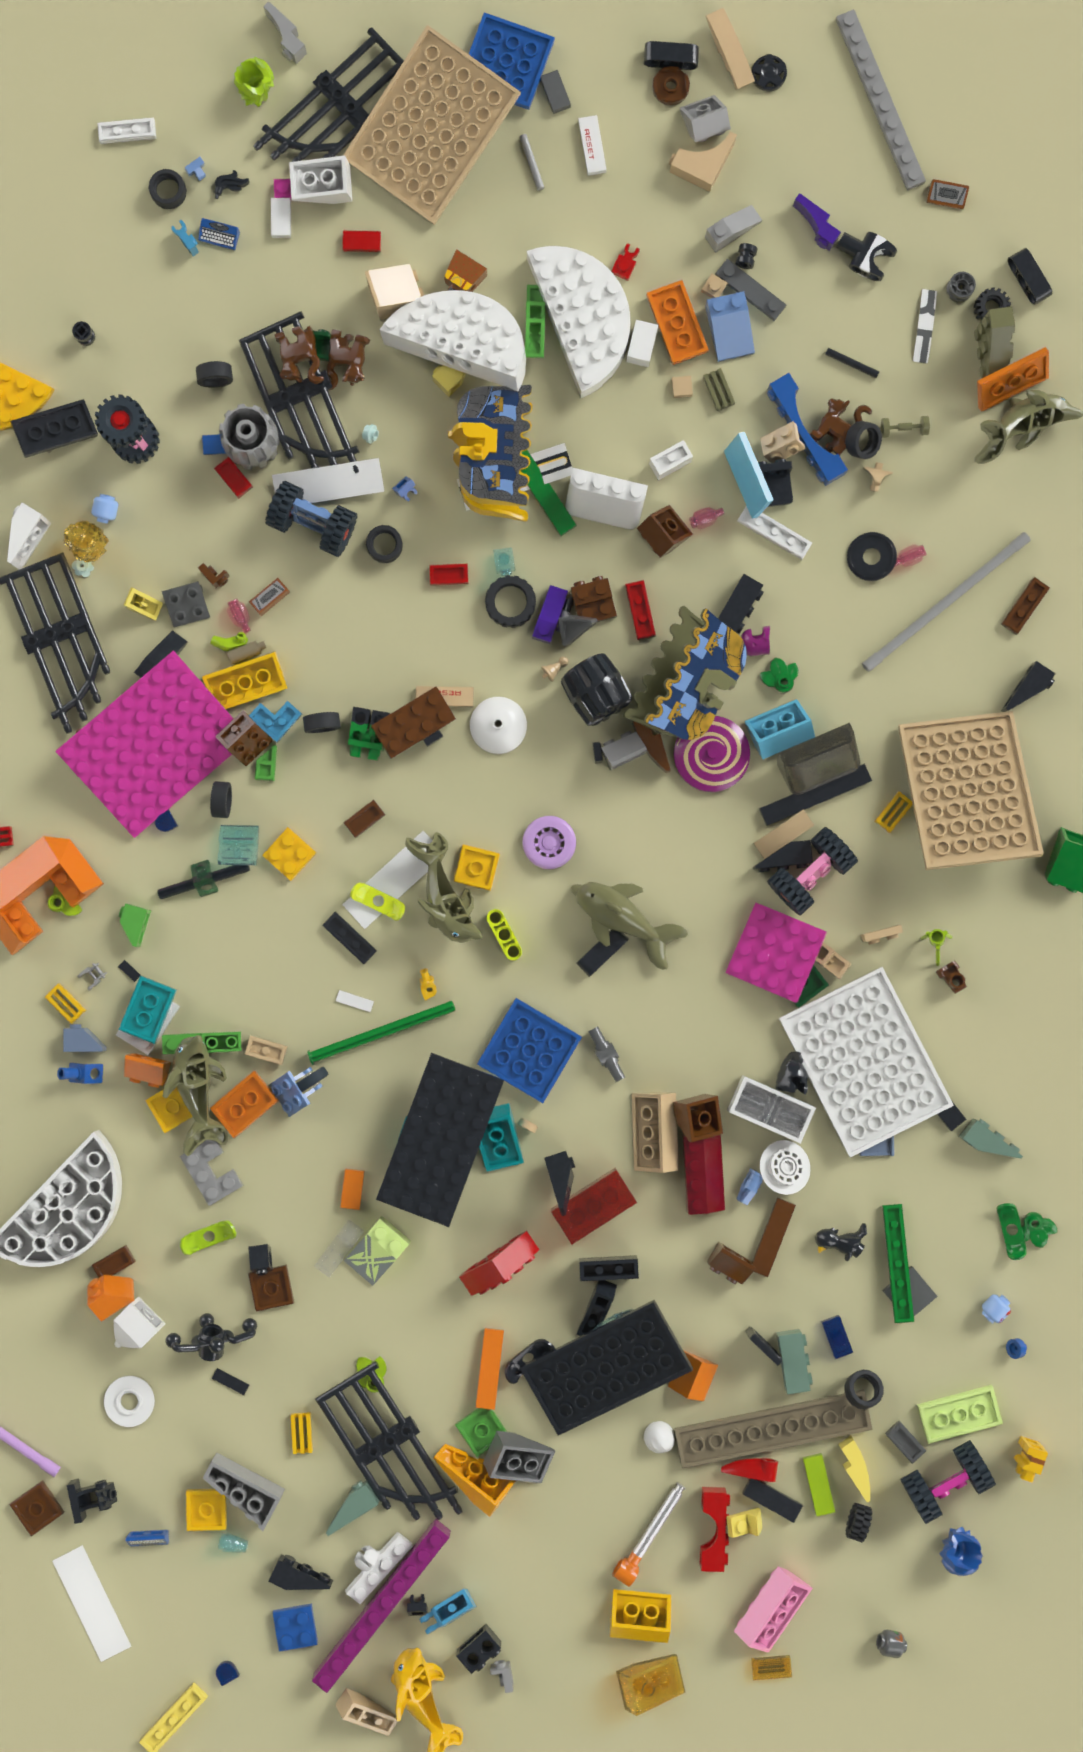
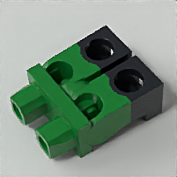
(362, 736)

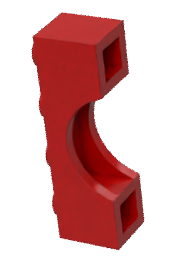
(713, 1553)

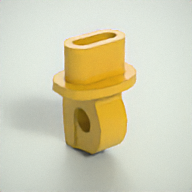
(425, 982)

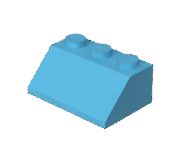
(780, 729)

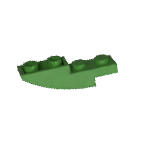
(213, 1040)

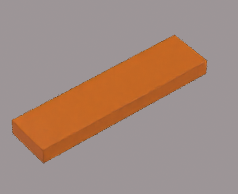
(489, 1368)

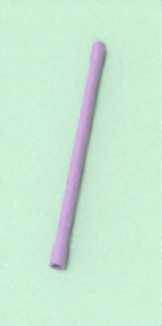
(43, 1462)

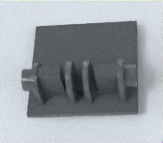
(186, 604)

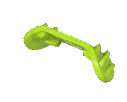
(195, 1240)

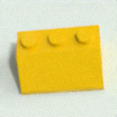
(640, 1616)

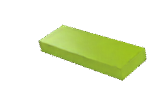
(819, 1484)

